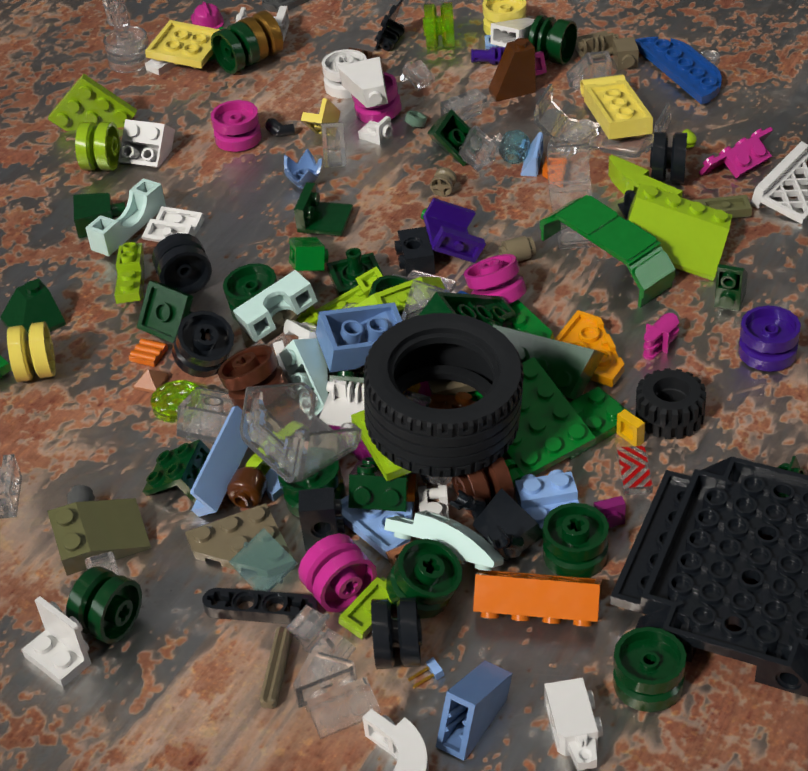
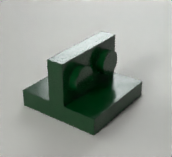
(163, 310)

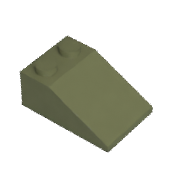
(97, 528)

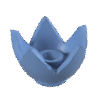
(304, 171)

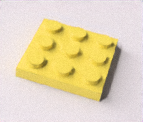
(182, 44)

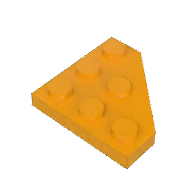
(589, 332)

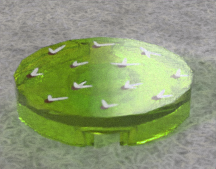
(169, 397)

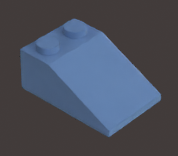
(350, 333)

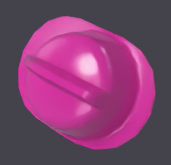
(207, 16)

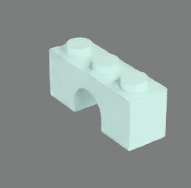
(289, 293)

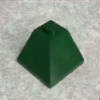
(450, 134)
(31, 305)

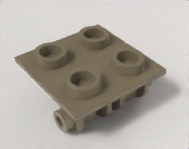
(595, 43)

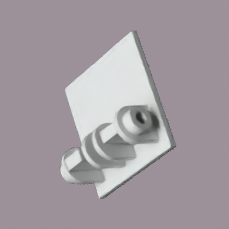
(342, 402)

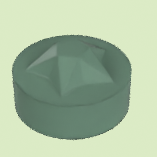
(415, 119)

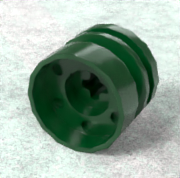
(554, 38)

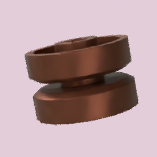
(250, 368)
(486, 482)

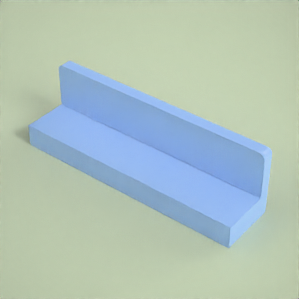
(219, 466)

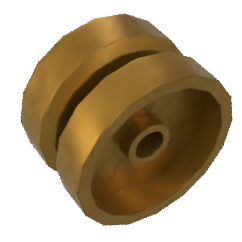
(266, 32)

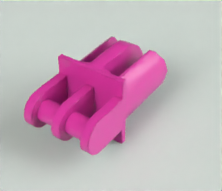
(660, 335)

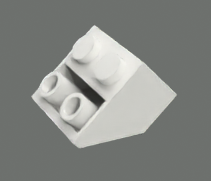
(145, 143)

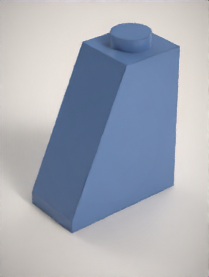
(472, 708)

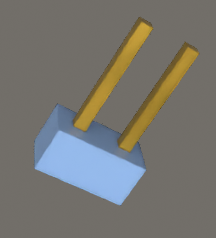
(434, 668)

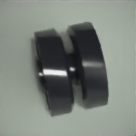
(667, 157)
(182, 263)
(202, 343)
(397, 632)

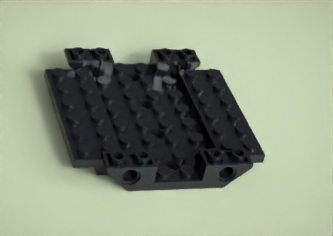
(701, 547)

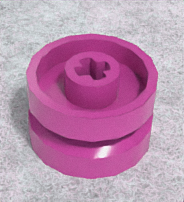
(377, 113)
(236, 125)
(496, 277)
(336, 572)

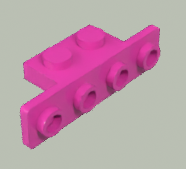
(743, 157)

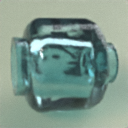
(514, 146)

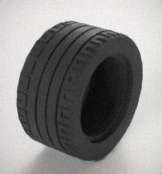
(443, 439)

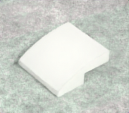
(173, 221)

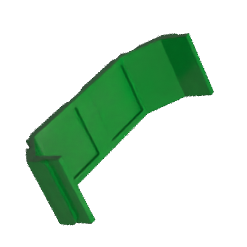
(618, 237)

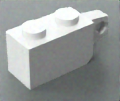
(573, 721)

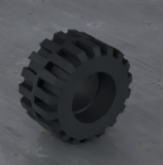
(671, 403)

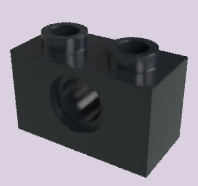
(415, 251)
(319, 515)

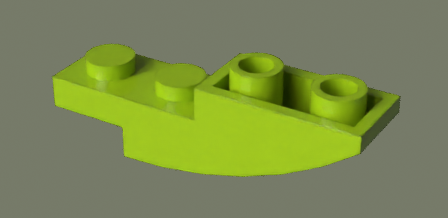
(628, 177)
(130, 273)

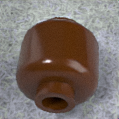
(247, 487)

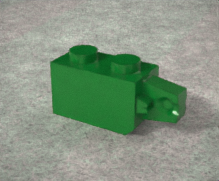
(307, 254)

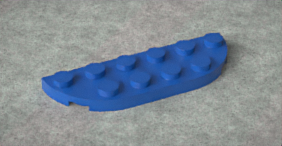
(683, 66)

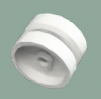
(332, 79)

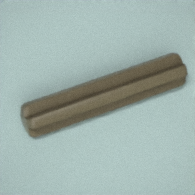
(276, 668)

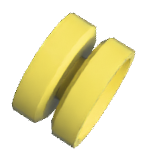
(502, 10)
(31, 351)

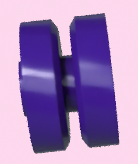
(769, 338)

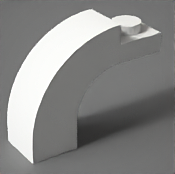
(399, 740)

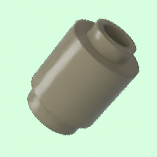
(520, 247)

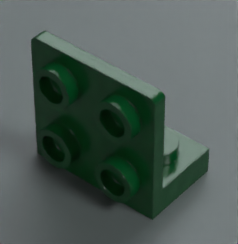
(318, 216)
(177, 468)

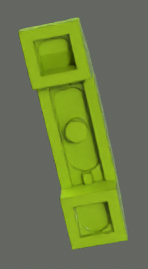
(354, 295)

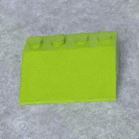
(687, 229)

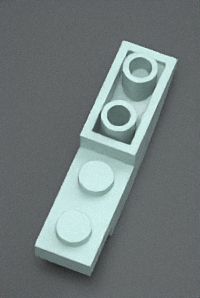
(459, 538)

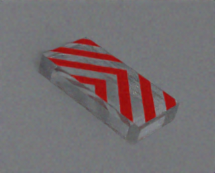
(634, 470)

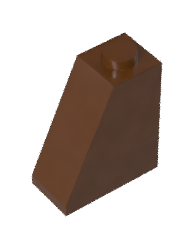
(515, 71)

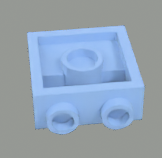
(545, 493)

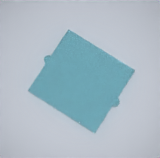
(263, 562)

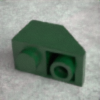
(730, 287)

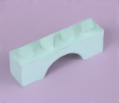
(143, 204)

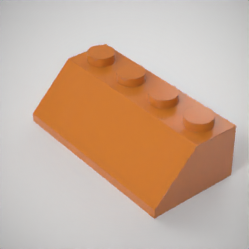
(537, 596)

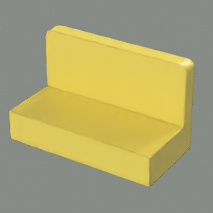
(328, 114)

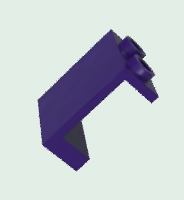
(449, 232)

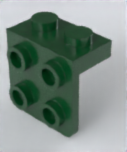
(371, 490)

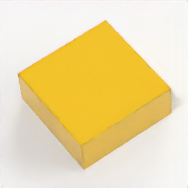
(630, 428)

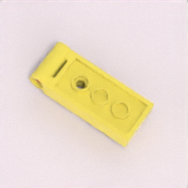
(616, 107)

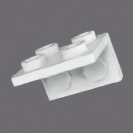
(60, 648)

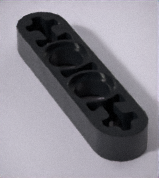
(258, 611)

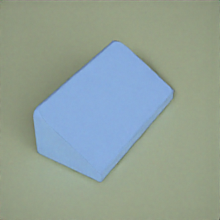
(533, 160)

